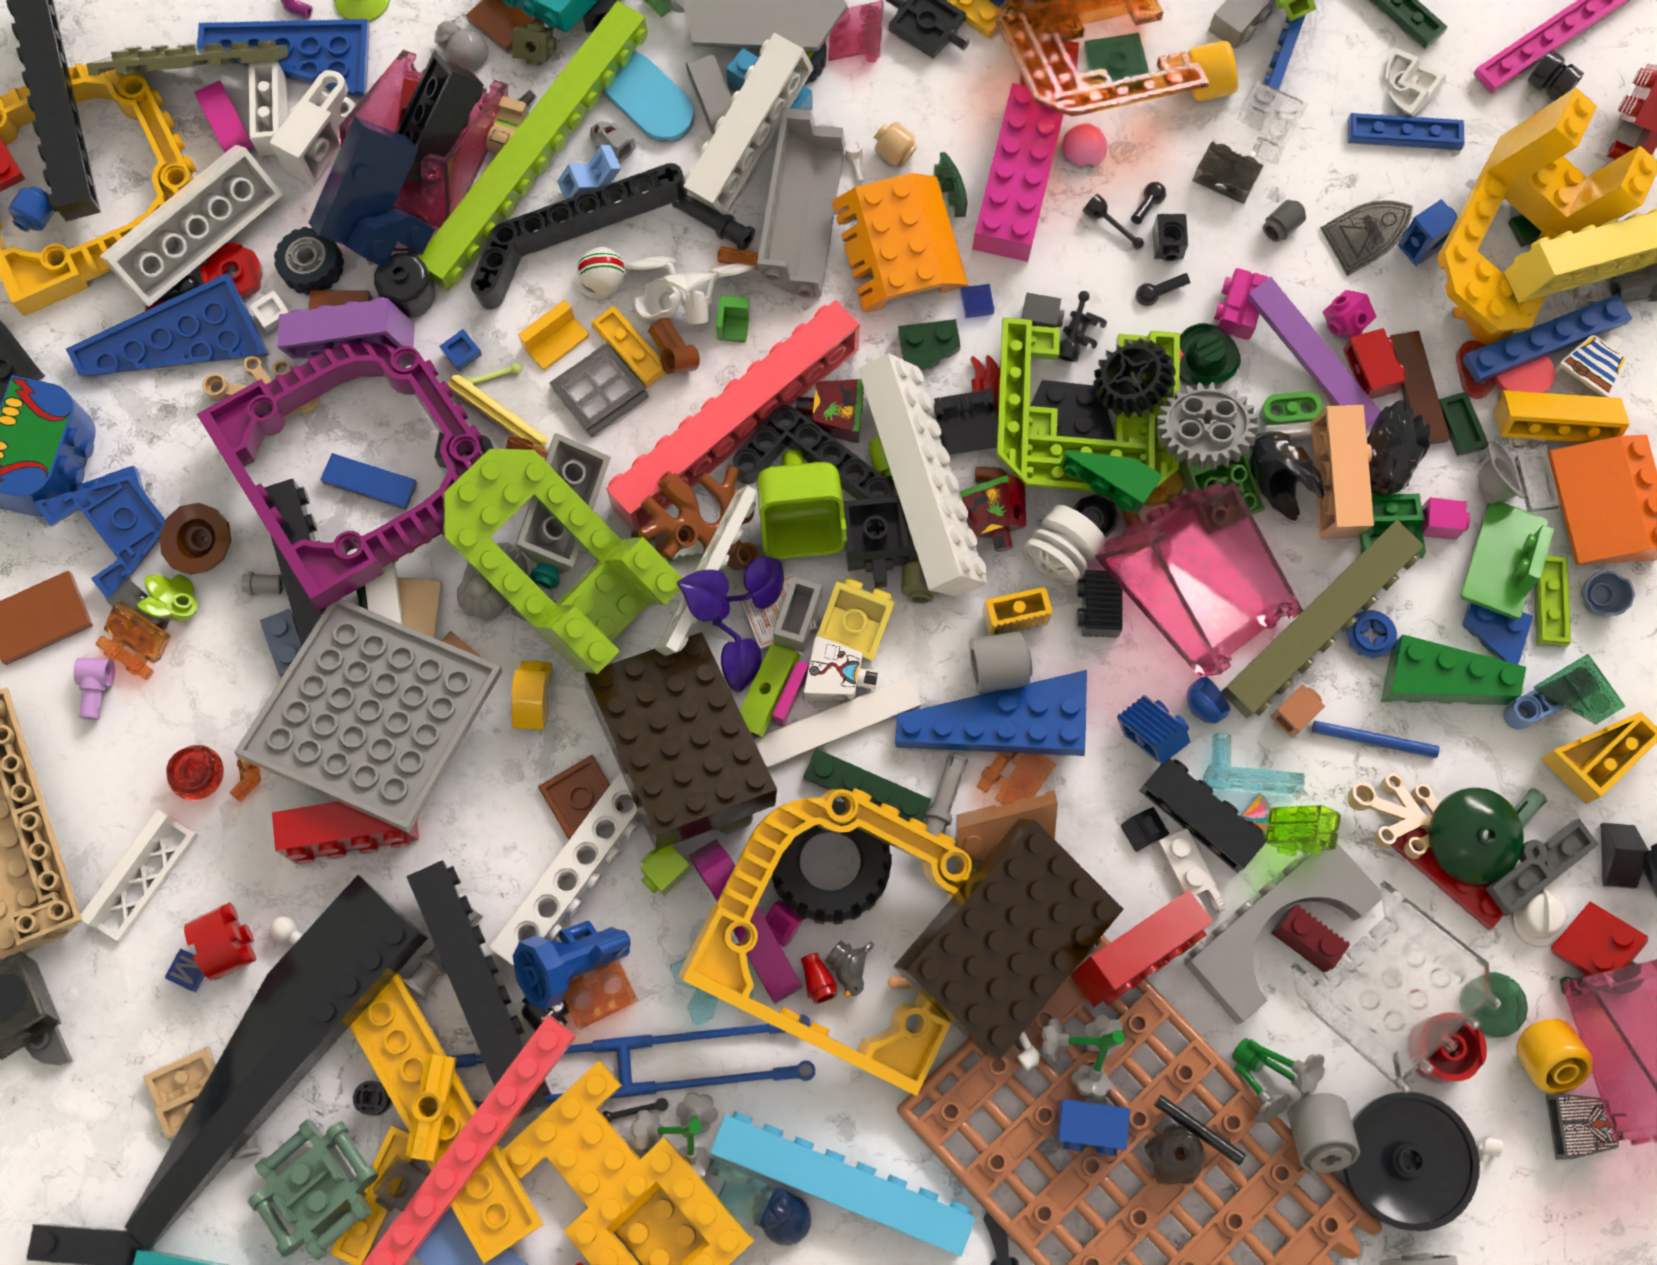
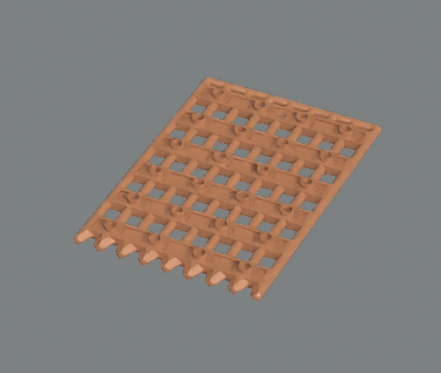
(1324, 1229)

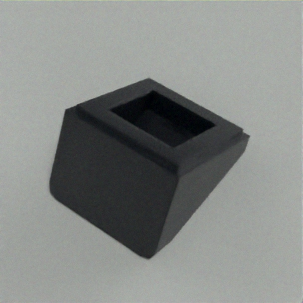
(1144, 829)

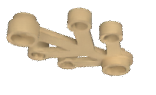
(228, 389)
(1408, 812)

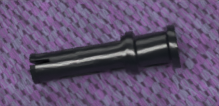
(724, 225)

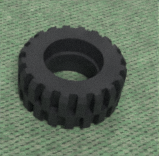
(834, 904)

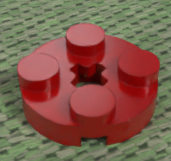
(242, 259)

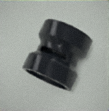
(376, 1103)

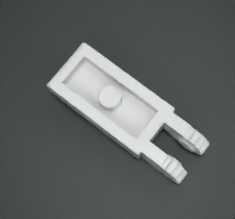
(1190, 868)

